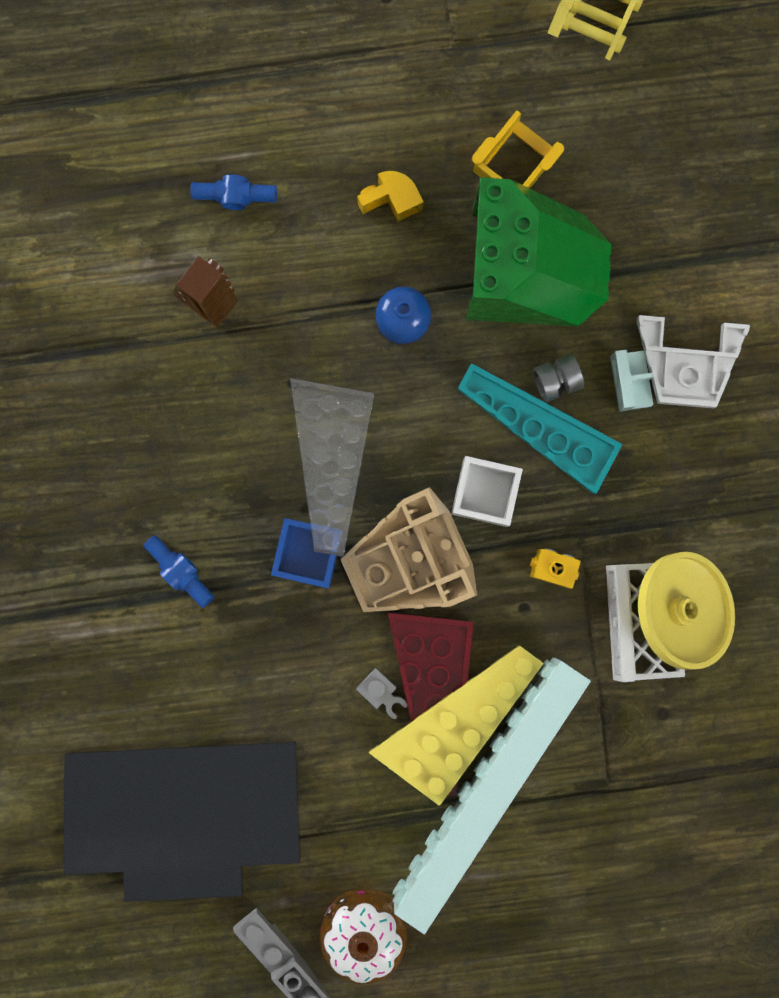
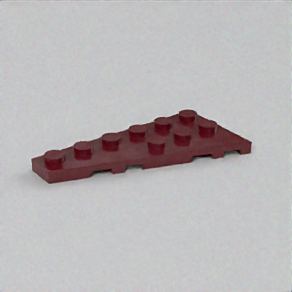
(431, 659)

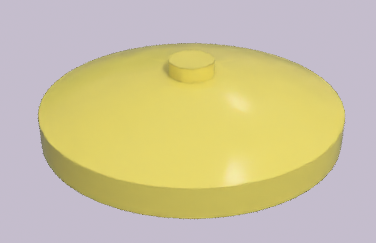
(686, 610)

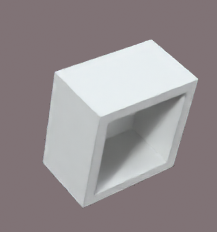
(486, 491)

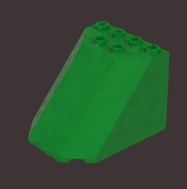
(535, 259)

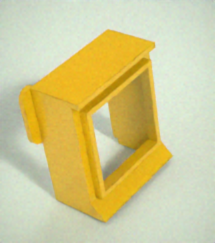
(514, 126)

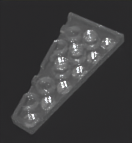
(332, 441)

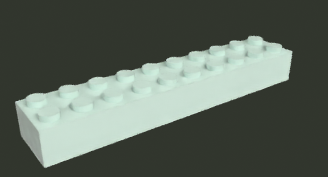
(488, 794)

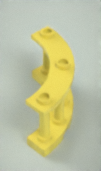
(565, 20)

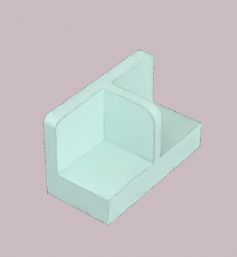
(631, 380)

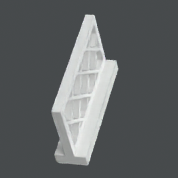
(623, 628)

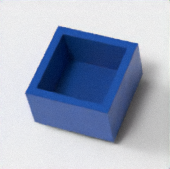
(297, 559)

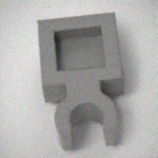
(379, 690)

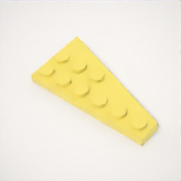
(448, 736)

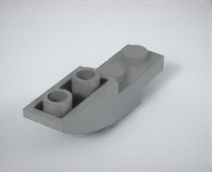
(278, 957)

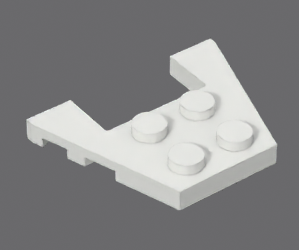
(689, 375)

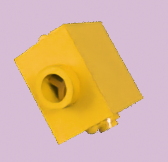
(542, 566)

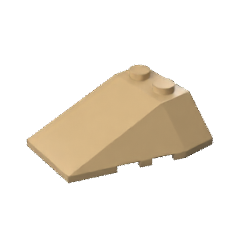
(411, 559)

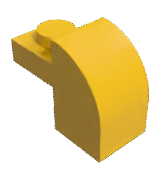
(396, 191)

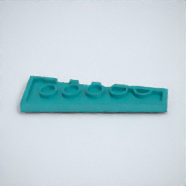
(557, 436)

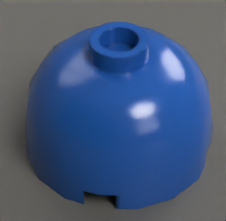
(403, 315)

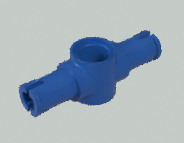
(234, 192)
(178, 571)

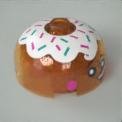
(363, 937)

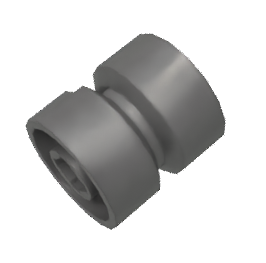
(557, 378)

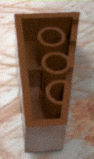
(206, 290)

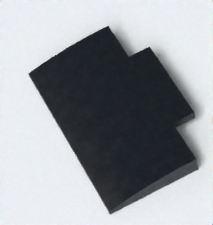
(181, 816)

